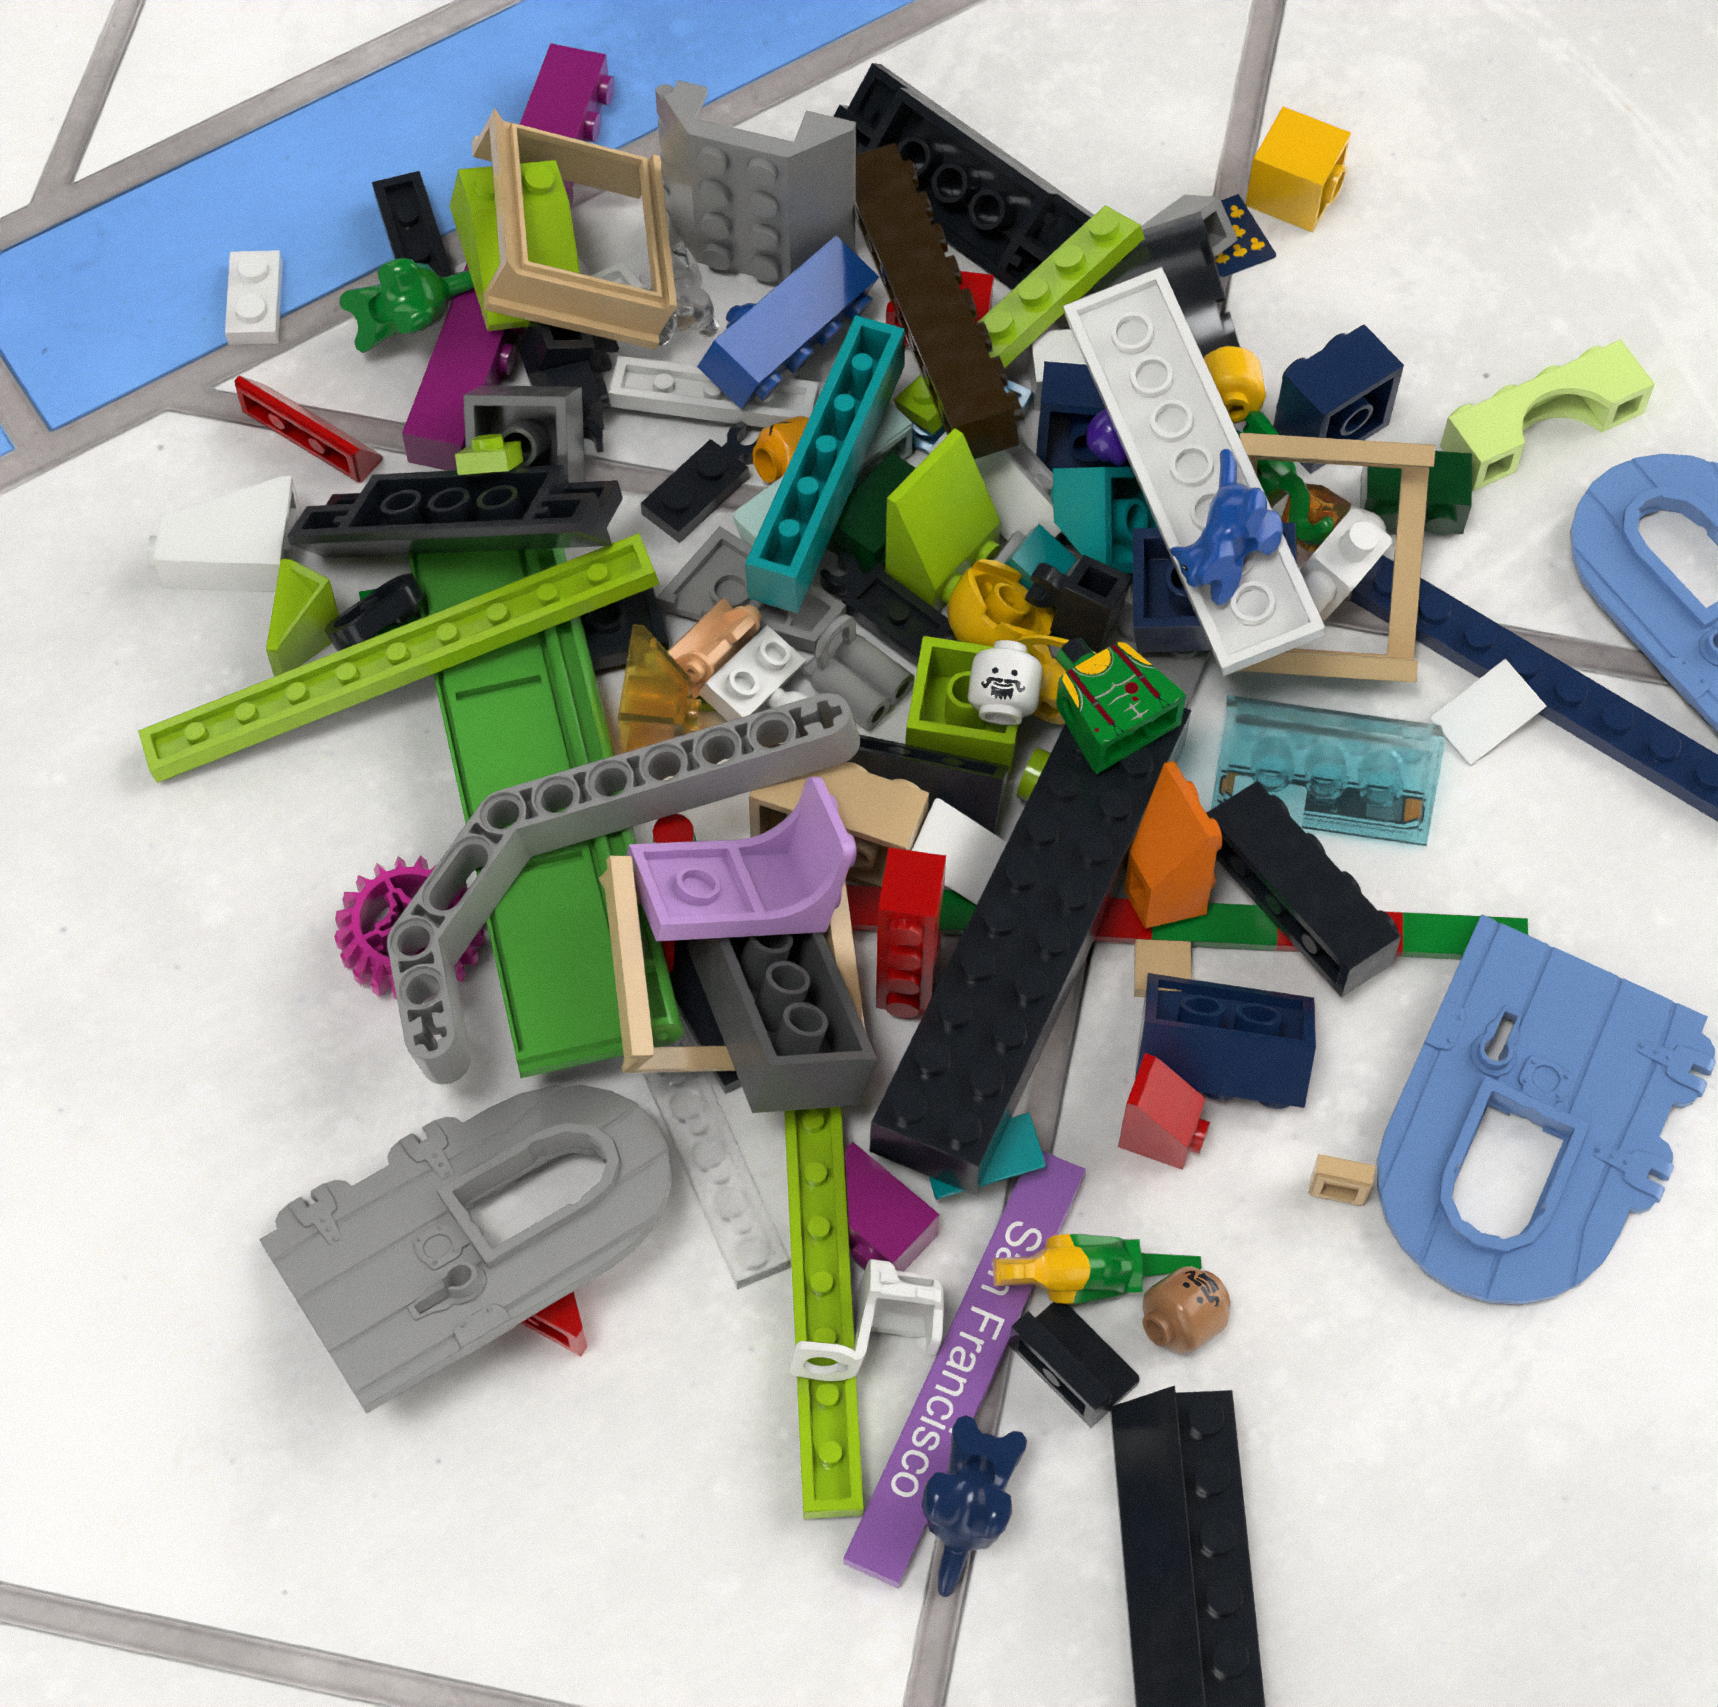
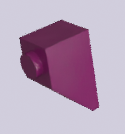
(884, 1214)

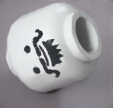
(1005, 683)

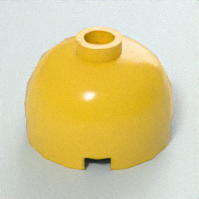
(992, 606)

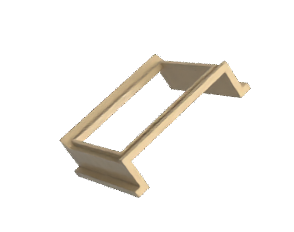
(559, 295)
(1414, 462)
(631, 986)

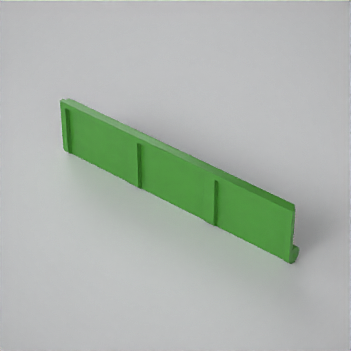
(513, 721)

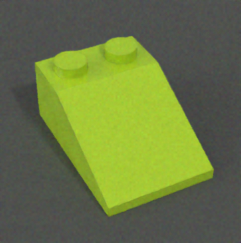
(547, 227)
(940, 522)

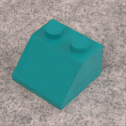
(1099, 512)

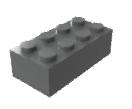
(785, 1020)

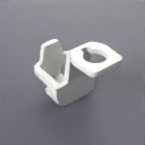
(878, 1283)

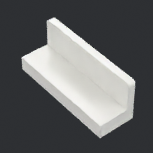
(1018, 488)

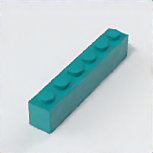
(825, 464)

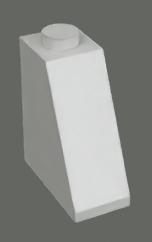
(227, 539)

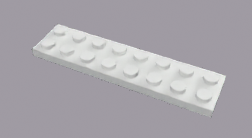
(1173, 439)

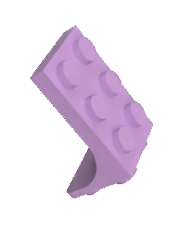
(751, 885)

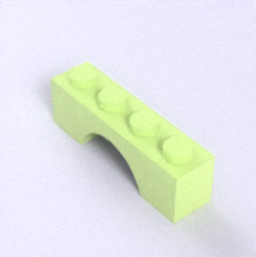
(1597, 389)

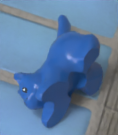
(1234, 528)

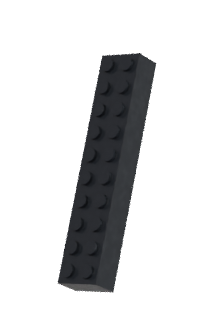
(1016, 963)

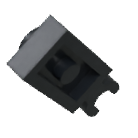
(700, 485)
(886, 607)

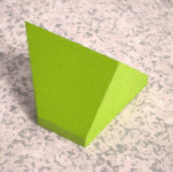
(299, 616)

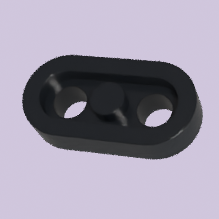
(389, 603)

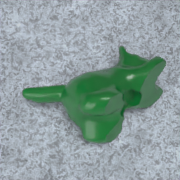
(404, 302)

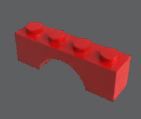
(909, 931)

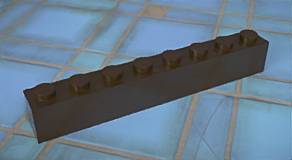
(930, 305)

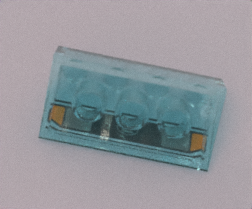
(1333, 767)

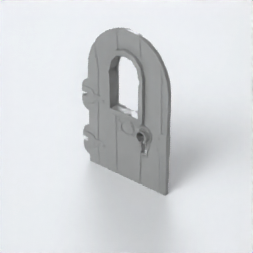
(404, 1240)

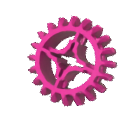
(367, 950)

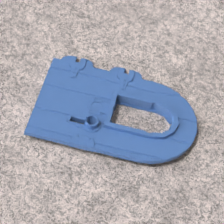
(1633, 581)
(1583, 1062)

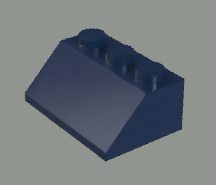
(1066, 409)
(1231, 1039)

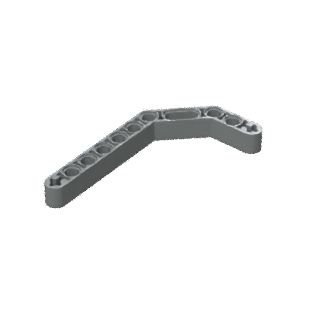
(815, 736)

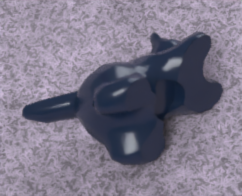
(970, 1501)

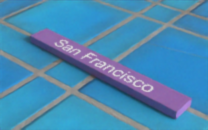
(960, 1373)

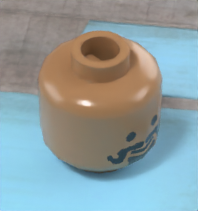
(1185, 1309)

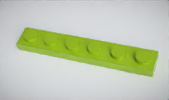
(1041, 298)

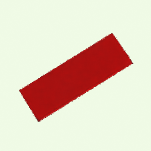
(306, 429)

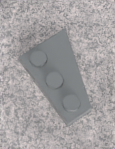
(720, 573)

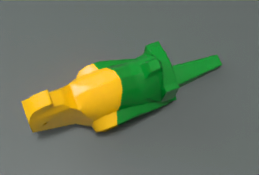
(1087, 1267)

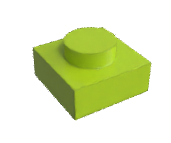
(488, 455)

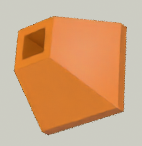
(1172, 853)

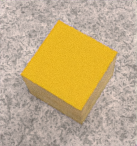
(1298, 169)

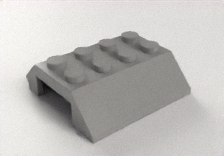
(750, 196)

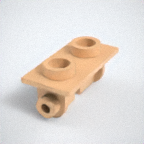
(715, 641)

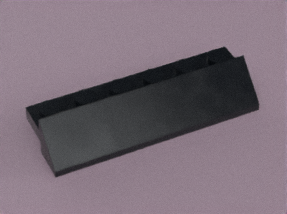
(976, 190)
(460, 514)
(1186, 1551)

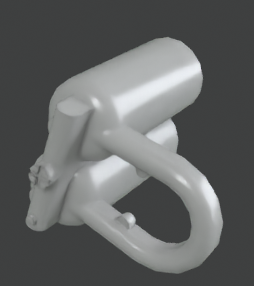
(857, 672)

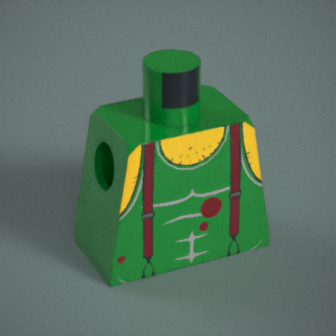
(1114, 701)

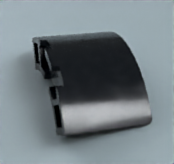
(1192, 272)

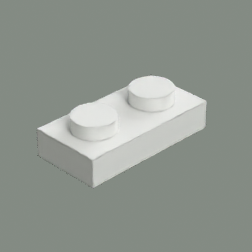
(253, 297)

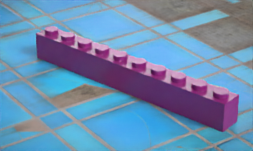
(466, 355)

